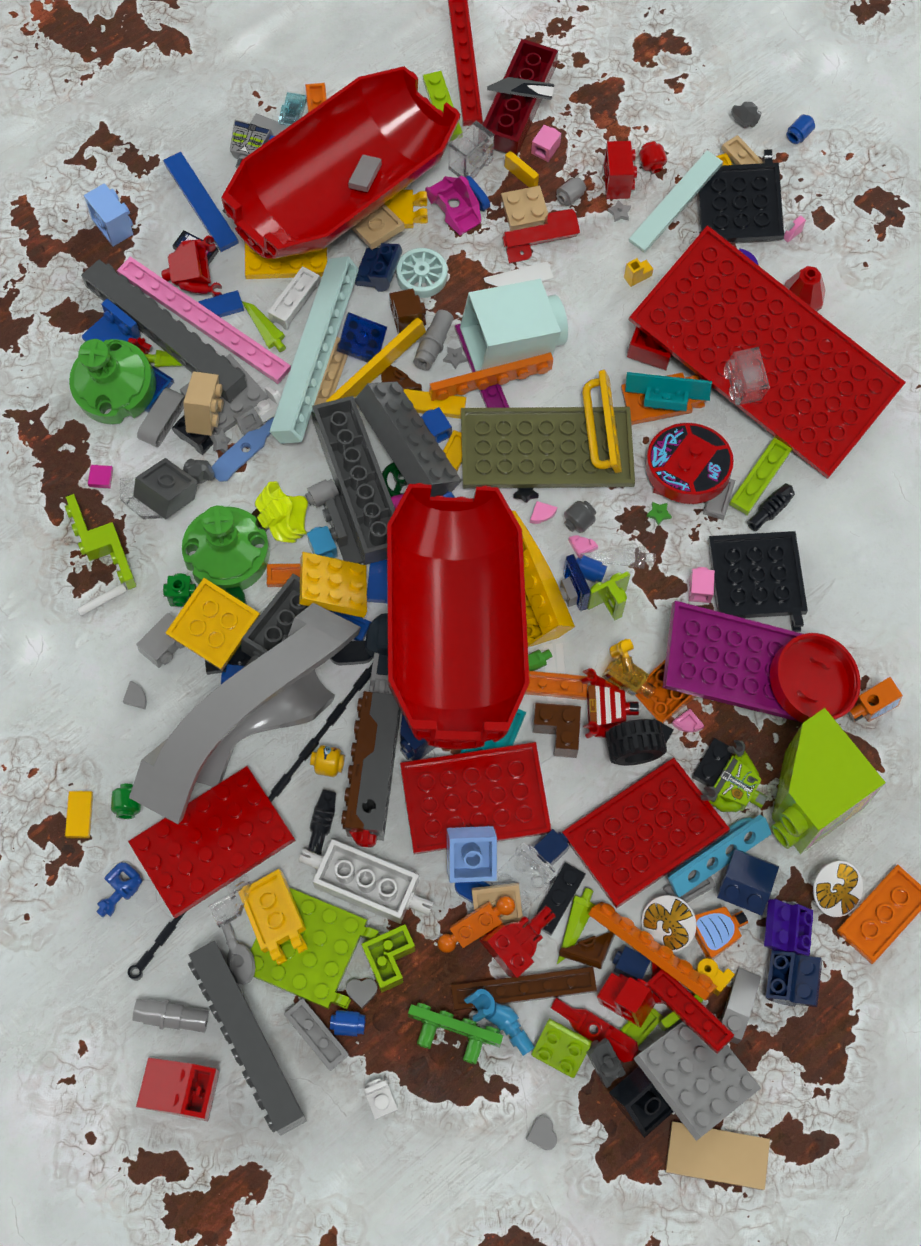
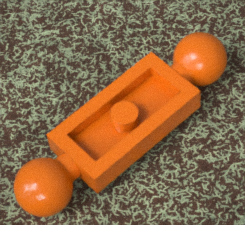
(476, 924)

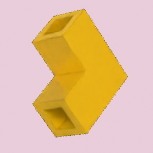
(637, 271)

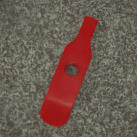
(582, 1019)

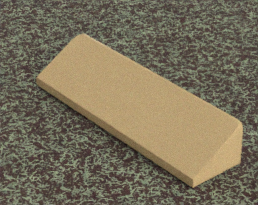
(332, 374)

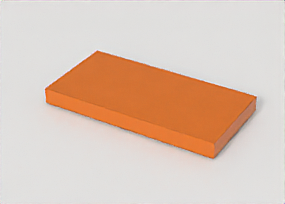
(883, 914)

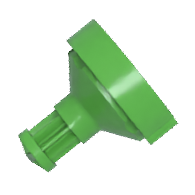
(113, 378)
(225, 548)

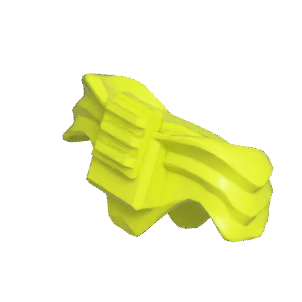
(282, 513)

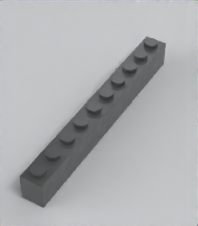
(163, 329)

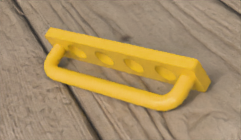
(614, 461)

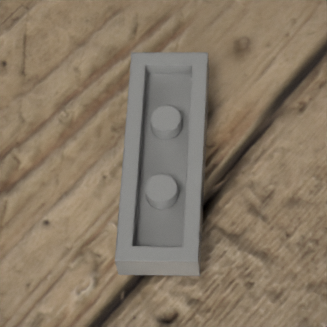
(316, 1034)

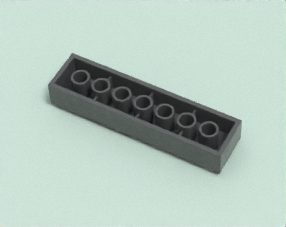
(355, 475)
(249, 1042)

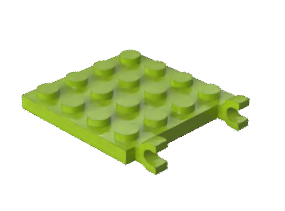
(318, 971)

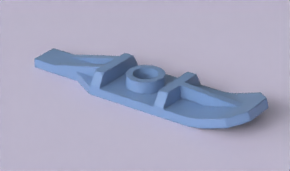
(235, 457)

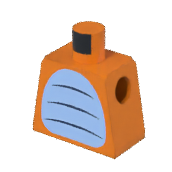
(884, 697)
(718, 930)

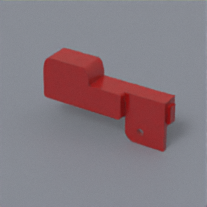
(557, 226)

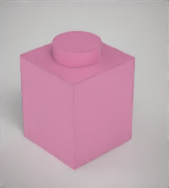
(546, 143)
(701, 585)

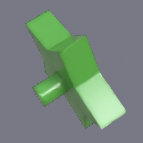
(659, 512)

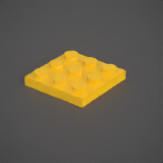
(333, 584)
(212, 624)

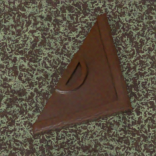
(393, 374)
(590, 950)

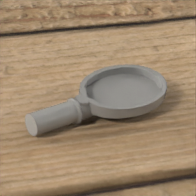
(239, 958)

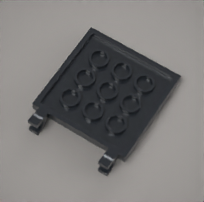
(744, 202)
(759, 576)

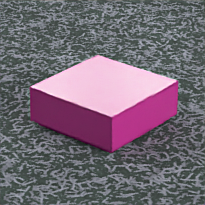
(100, 476)

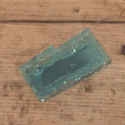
(292, 108)

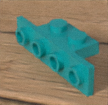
(667, 391)

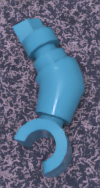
(501, 1016)

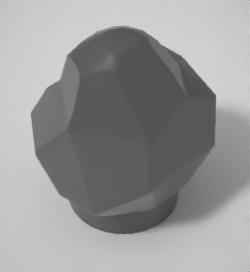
(746, 114)
(199, 469)

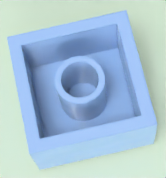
(109, 214)
(471, 854)

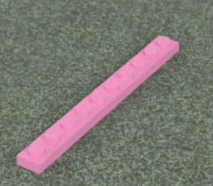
(205, 320)

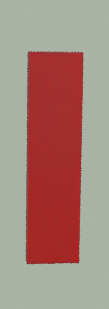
(690, 1011)

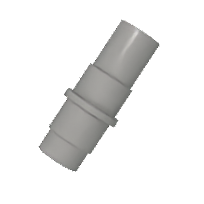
(432, 342)
(170, 1015)

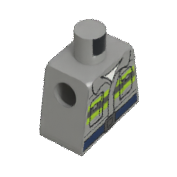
(247, 138)

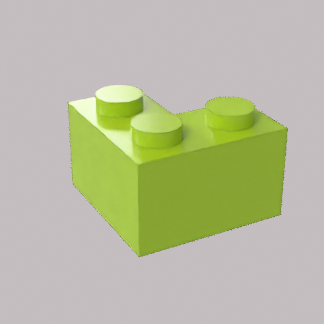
(383, 952)

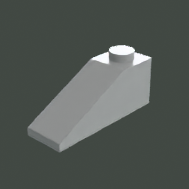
(740, 1003)

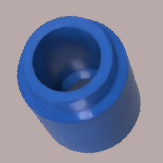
(800, 129)
(592, 569)
(347, 1023)

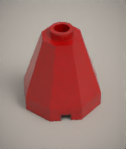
(808, 286)

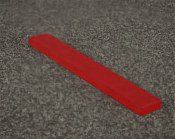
(465, 62)

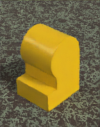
(710, 968)

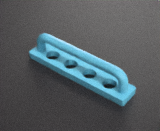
(679, 877)

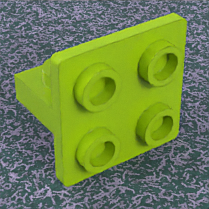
(611, 594)
(561, 1048)

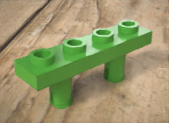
(433, 1021)

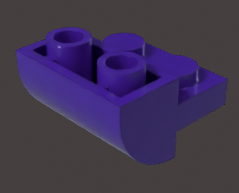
(788, 927)

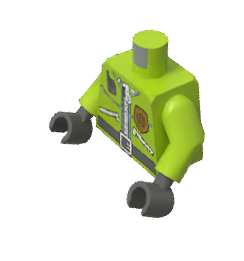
(736, 784)

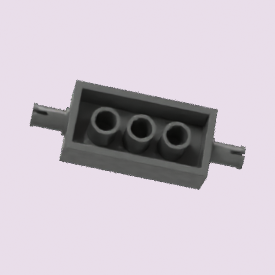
(274, 622)

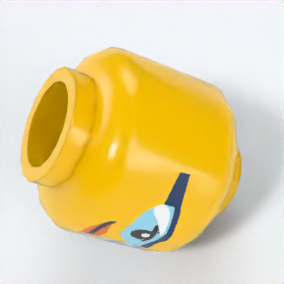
(327, 761)

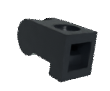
(198, 441)

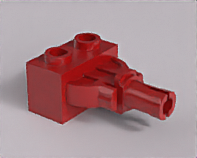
(516, 942)

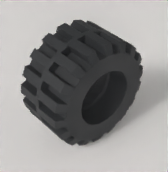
(636, 742)

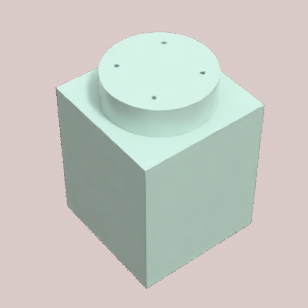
(512, 324)

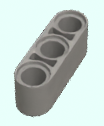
(161, 417)

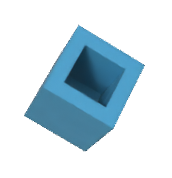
(322, 542)

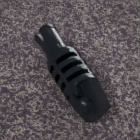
(771, 506)
(322, 820)

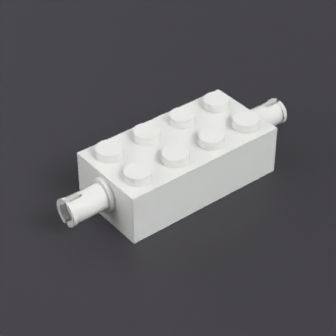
(366, 881)

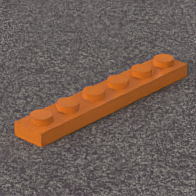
(496, 375)
(657, 953)

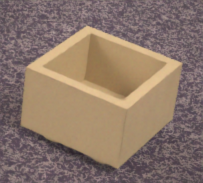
(203, 403)

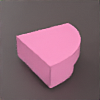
(797, 229)
(542, 512)
(582, 545)
(688, 722)

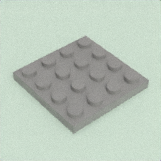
(695, 1079)

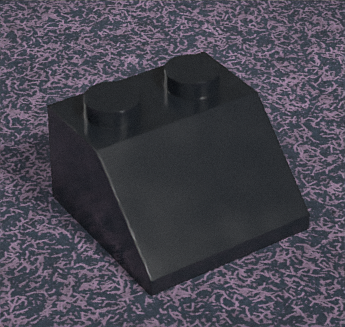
(640, 1102)

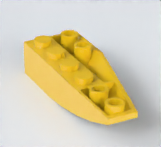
(545, 606)

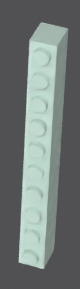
(314, 350)

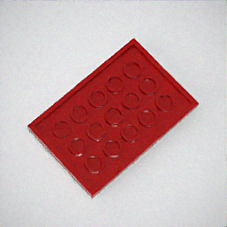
(475, 790)
(645, 832)
(214, 844)

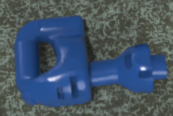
(123, 888)

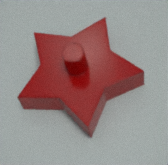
(141, 344)

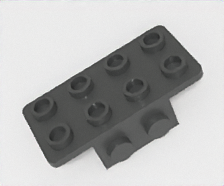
(341, 530)

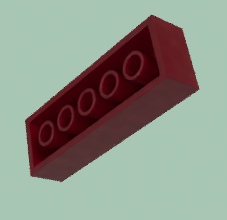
(513, 114)

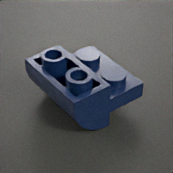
(379, 266)
(794, 979)

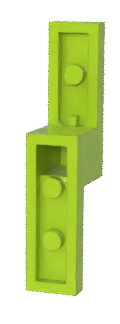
(99, 542)

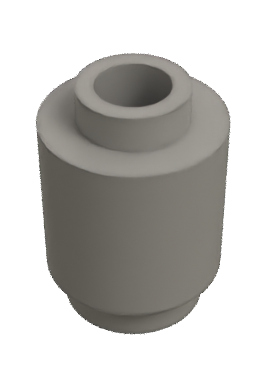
(571, 191)
(320, 492)

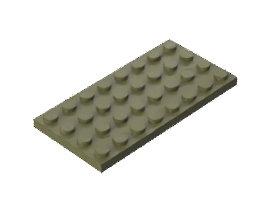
(541, 448)

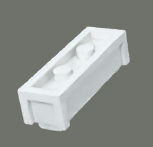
(294, 297)

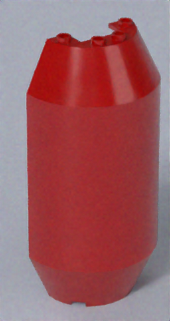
(295, 187)
(456, 616)

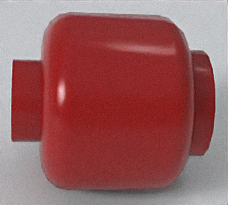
(653, 157)

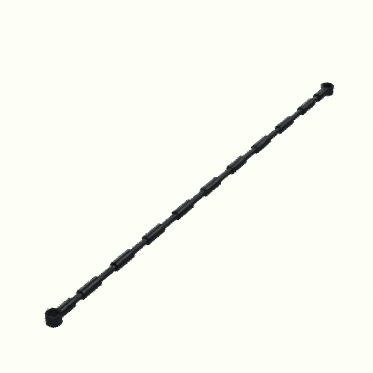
(275, 792)

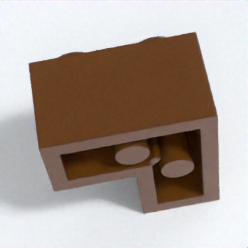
(406, 308)
(563, 723)

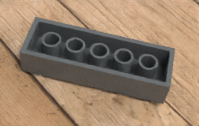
(407, 437)

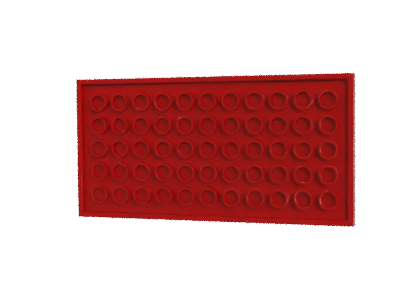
(819, 379)

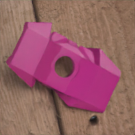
(462, 217)

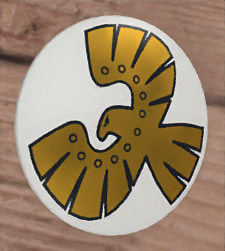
(838, 888)
(669, 922)

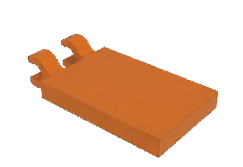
(643, 414)

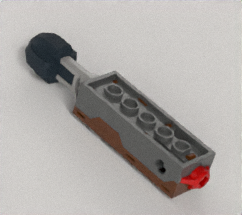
(375, 747)

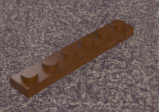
(529, 987)

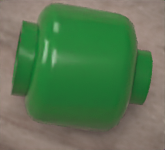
(121, 803)

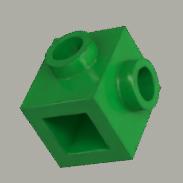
(178, 589)

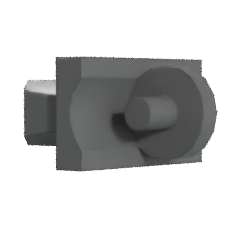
(605, 1061)

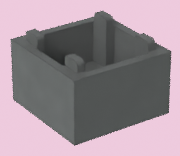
(165, 488)

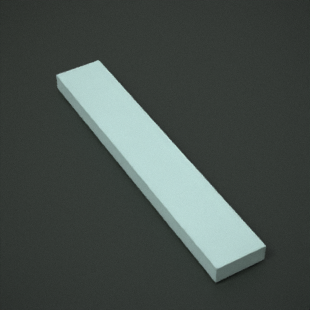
(675, 201)

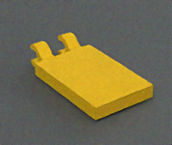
(403, 204)
(275, 916)

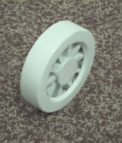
(422, 271)

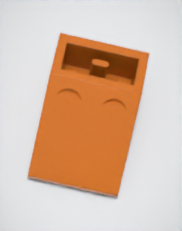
(663, 702)

